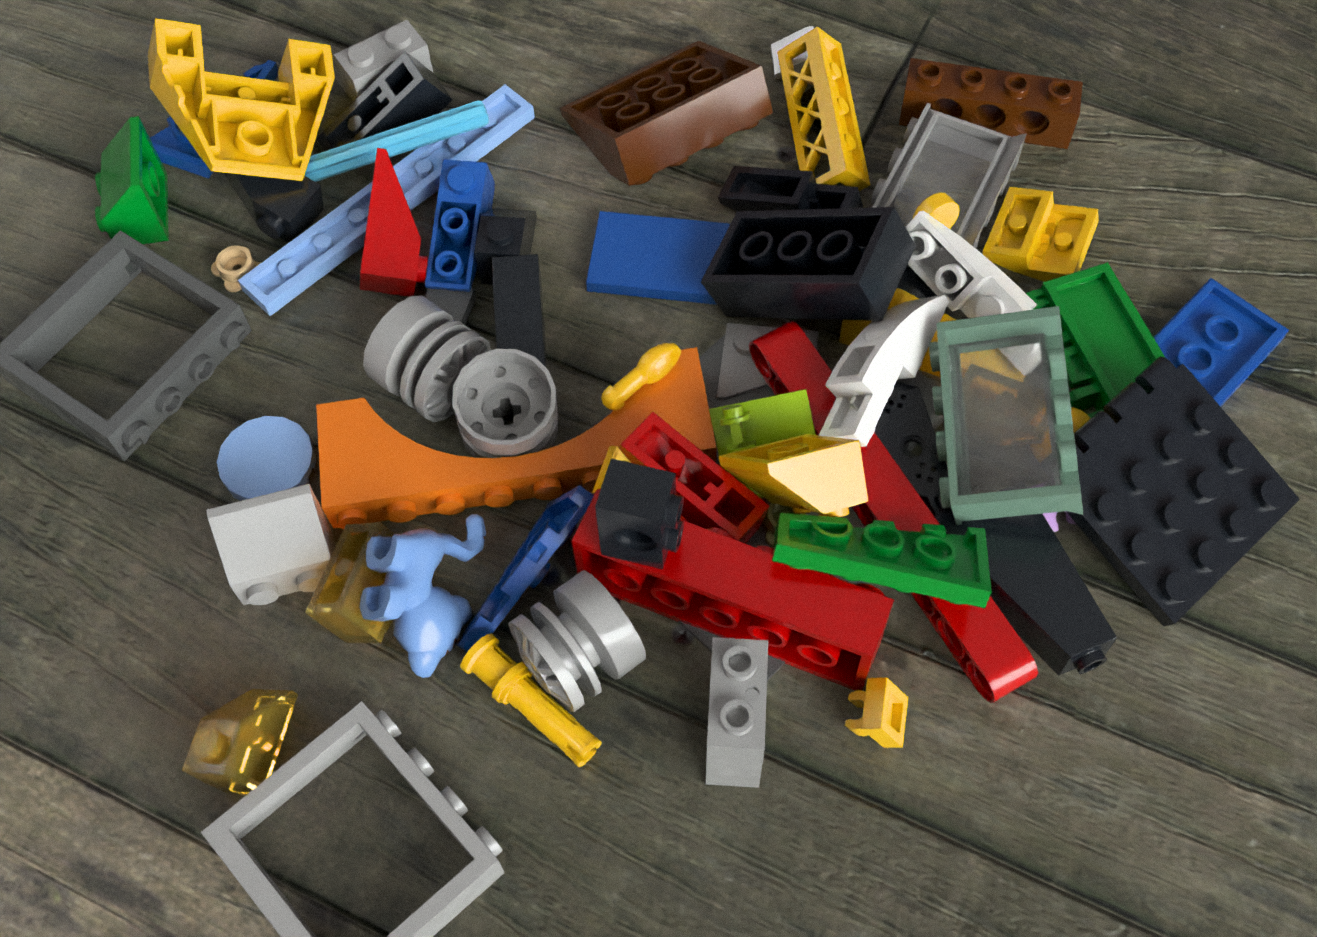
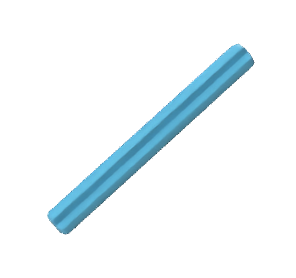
(397, 140)

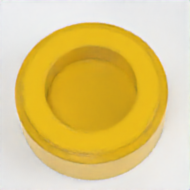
(940, 207)

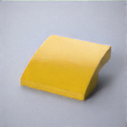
(1040, 236)

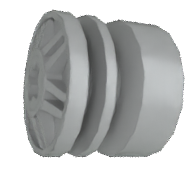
(420, 354)
(503, 385)
(584, 636)

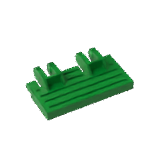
(1100, 334)

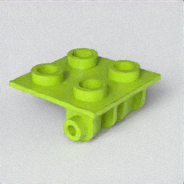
(761, 422)

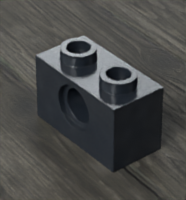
(639, 514)

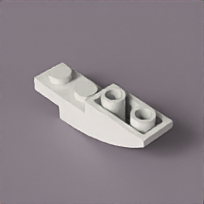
(961, 271)
(875, 362)

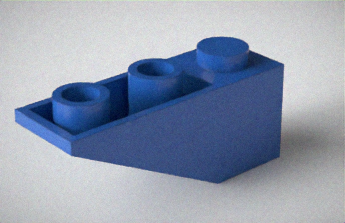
(462, 198)

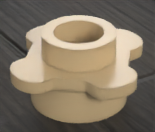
(232, 265)

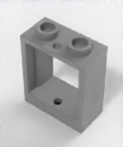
(737, 712)

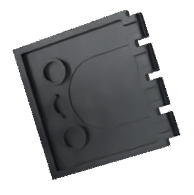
(1173, 489)

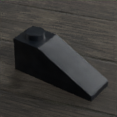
(397, 97)
(279, 205)

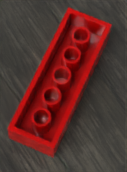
(743, 594)

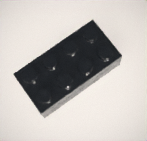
(810, 263)

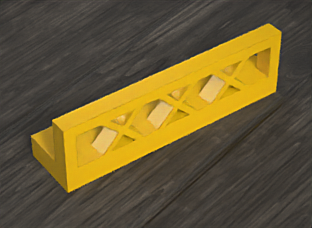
(833, 99)

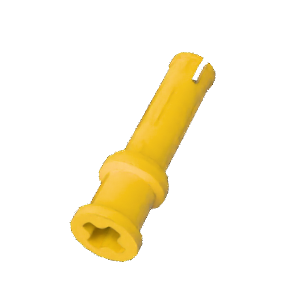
(513, 685)

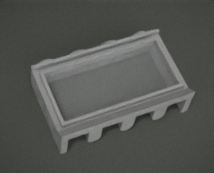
(951, 159)

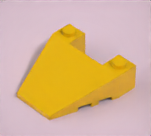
(240, 120)

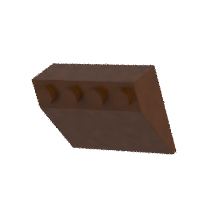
(669, 111)

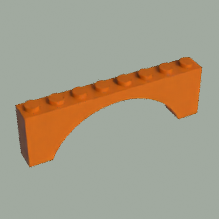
(381, 475)

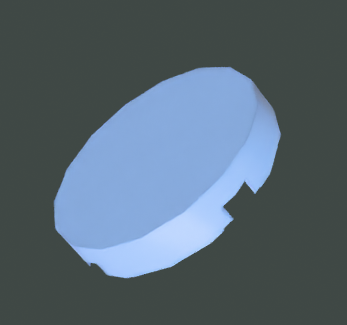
(265, 457)

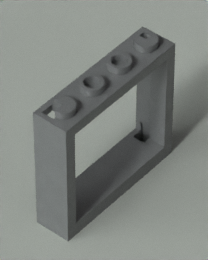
(79, 302)

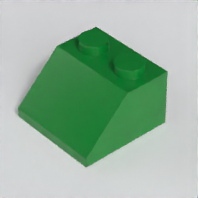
(133, 187)

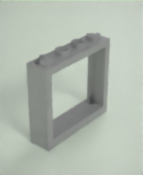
(279, 787)

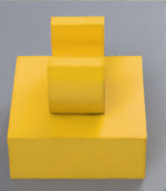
(883, 712)

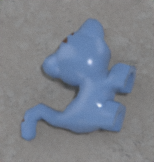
(424, 616)

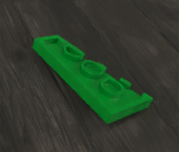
(907, 561)

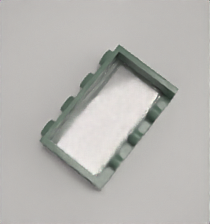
(1005, 416)

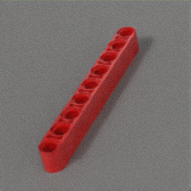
(975, 636)

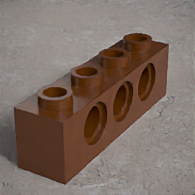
(995, 100)

